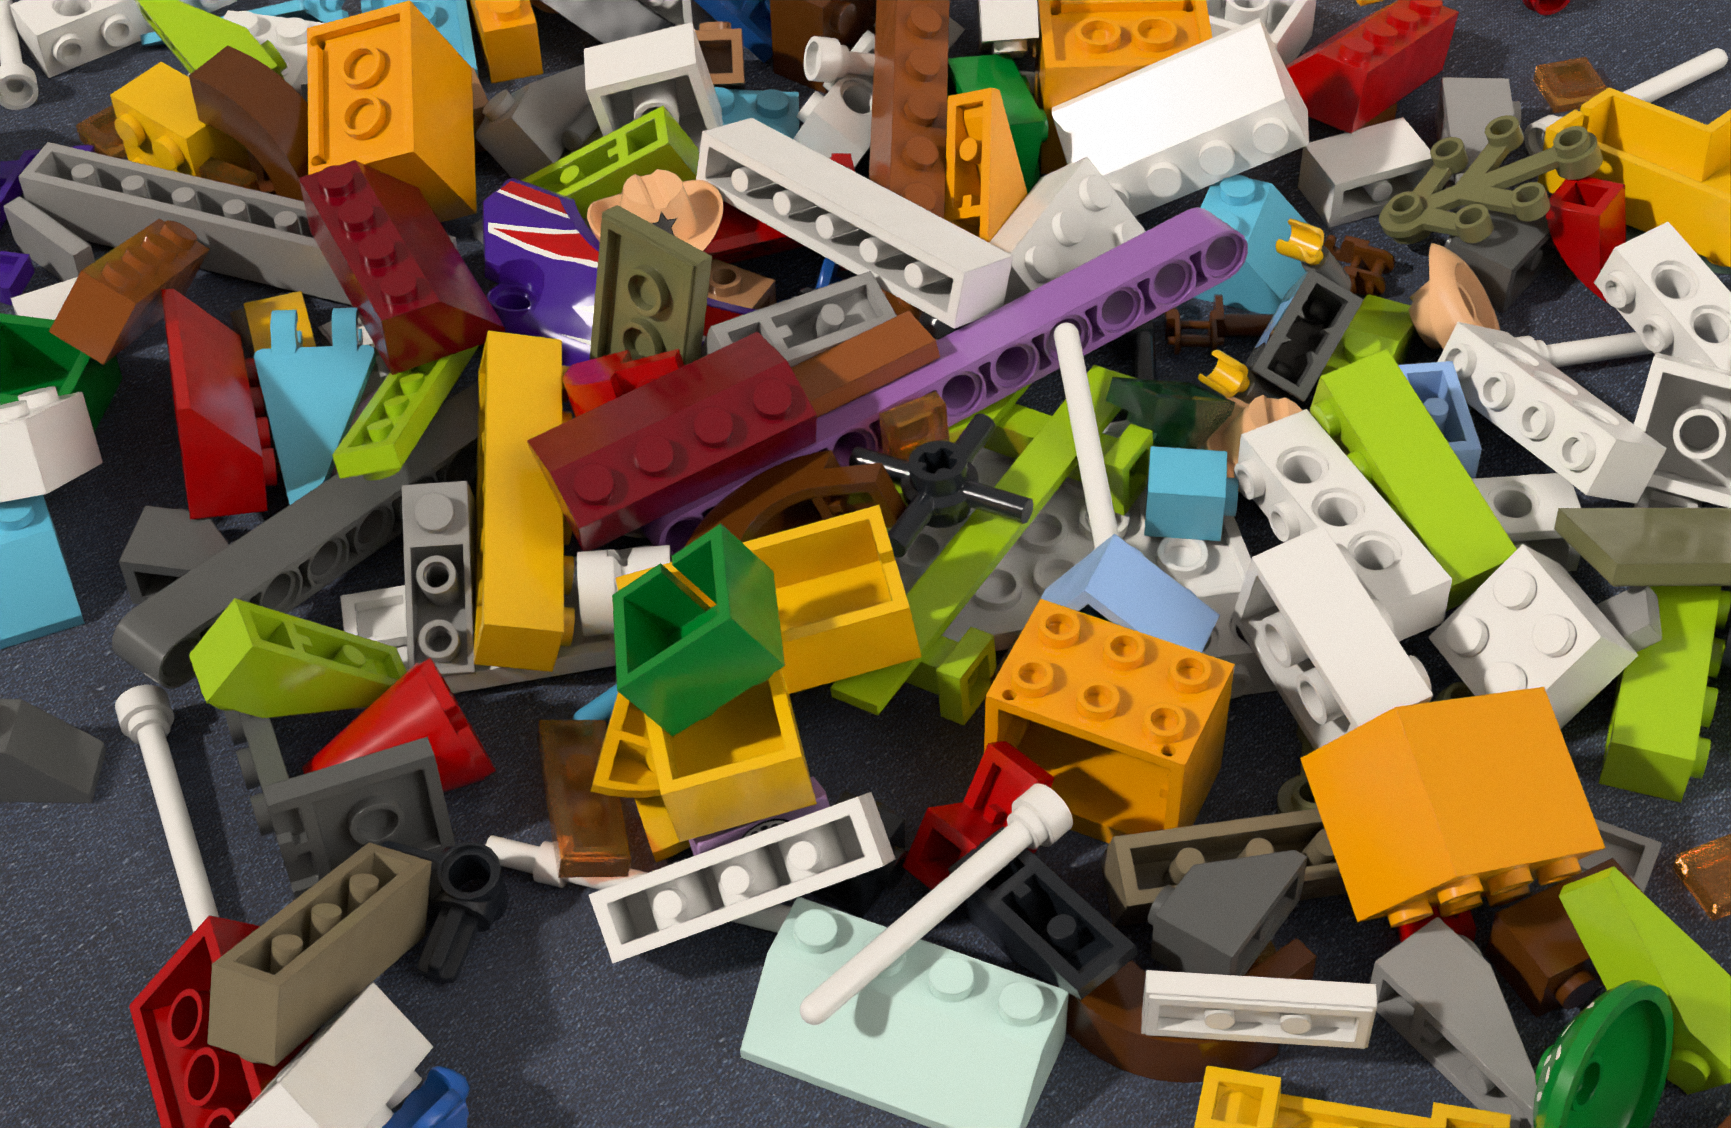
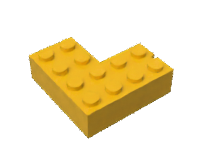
(1669, 167)
(837, 619)

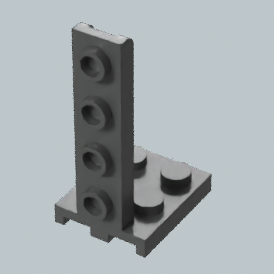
(342, 807)

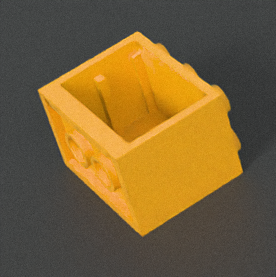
(1101, 41)
(396, 101)
(1114, 718)
(1452, 805)

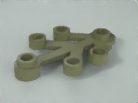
(1418, 213)

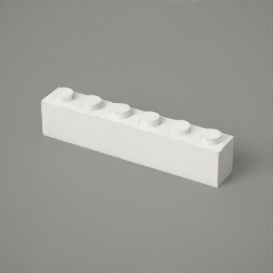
(855, 222)

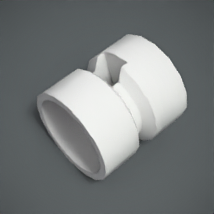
(597, 582)

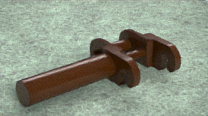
(1366, 264)
(1218, 326)

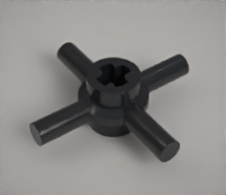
(943, 484)

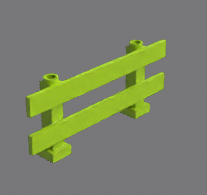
(1043, 461)

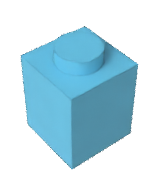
(1188, 493)

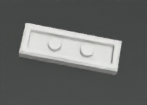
(1258, 1009)

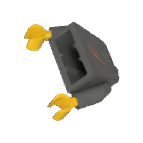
(1300, 331)

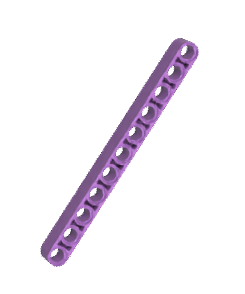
(1018, 342)

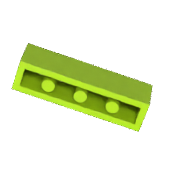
(1411, 465)
(1666, 697)

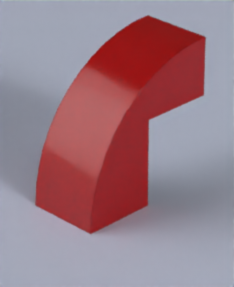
(1587, 225)

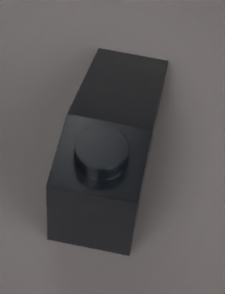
(1046, 925)

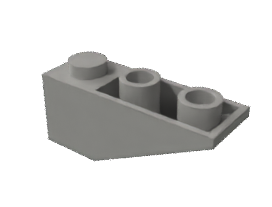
(440, 574)

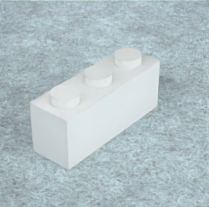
(346, 1072)

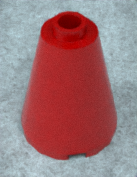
(410, 710)

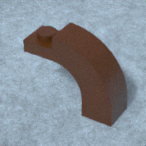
(259, 112)
(802, 494)
(1111, 1023)

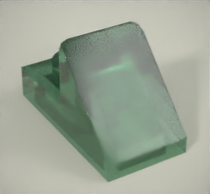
(1174, 410)

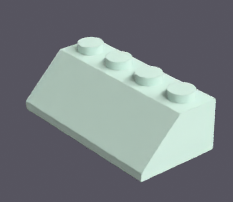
(922, 1040)

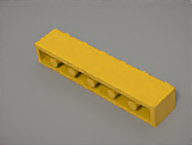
(518, 519)

